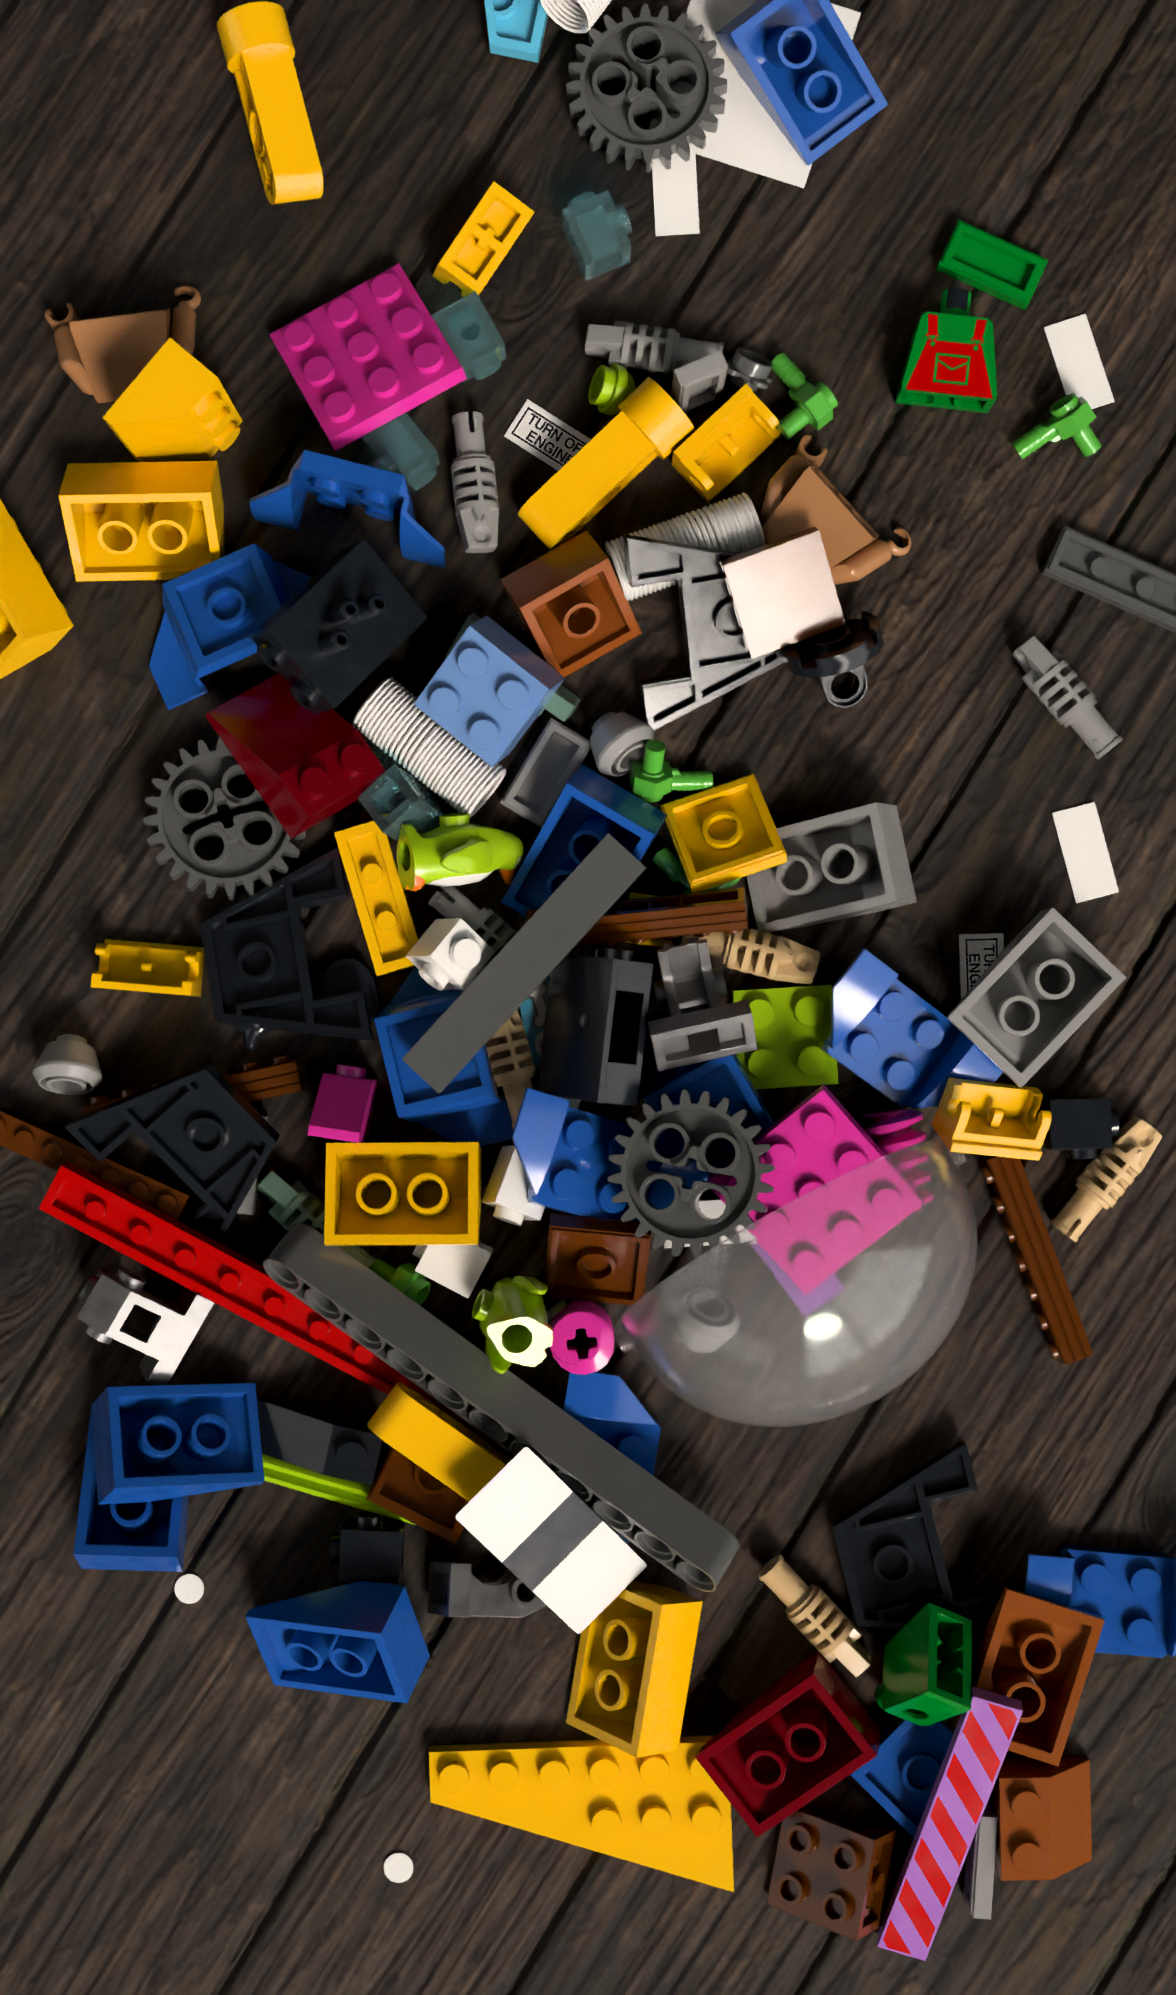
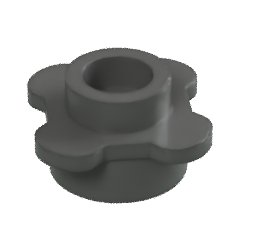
(749, 369)

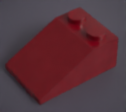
(295, 758)
(790, 1744)

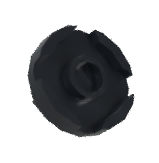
(838, 652)

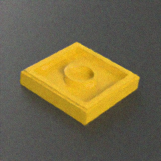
(723, 833)

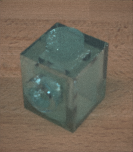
(597, 233)
(472, 336)
(403, 450)
(399, 800)

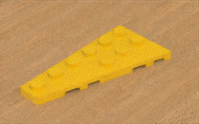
(597, 1797)

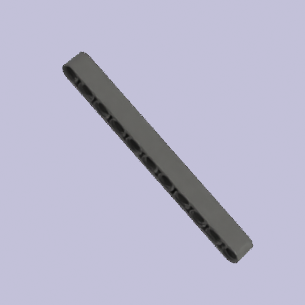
(501, 1405)

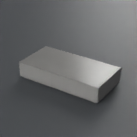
(699, 382)
(546, 772)
(980, 1866)

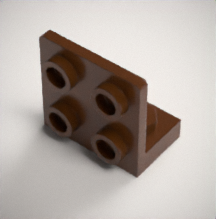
(833, 1872)

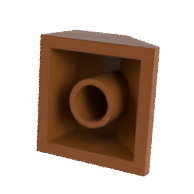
(572, 604)
(1042, 1818)

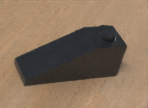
(319, 1440)

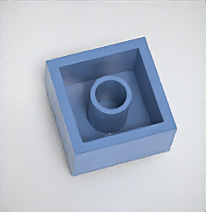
(489, 690)

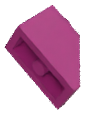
(343, 1105)

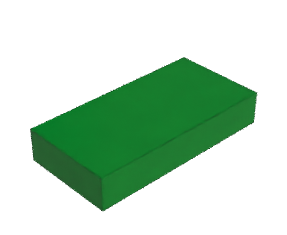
(992, 265)

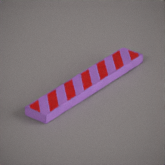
(949, 1823)

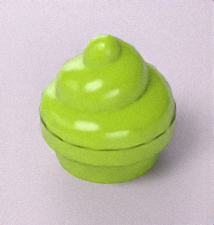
(610, 388)

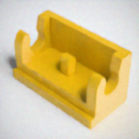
(483, 241)
(726, 443)
(149, 967)
(992, 1119)

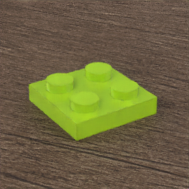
(789, 1037)

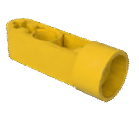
(261, 58)
(645, 428)
(436, 1441)

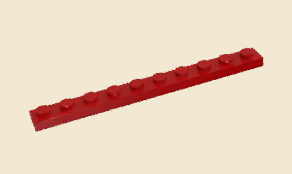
(212, 1273)

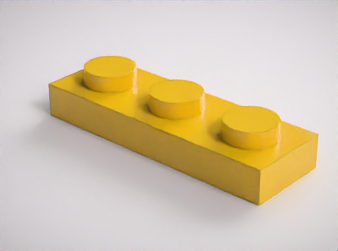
(378, 896)

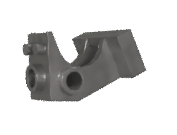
(697, 1023)
(109, 1301)
(458, 1593)

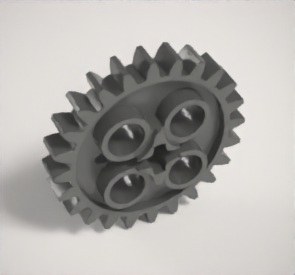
(678, 59)
(240, 861)
(700, 1127)

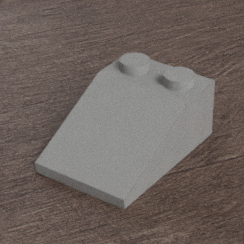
(834, 870)
(1035, 995)

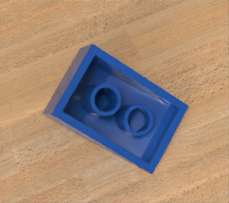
(803, 71)
(578, 822)
(175, 1441)
(127, 1534)
(343, 1641)

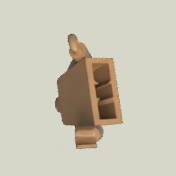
(112, 350)
(805, 498)

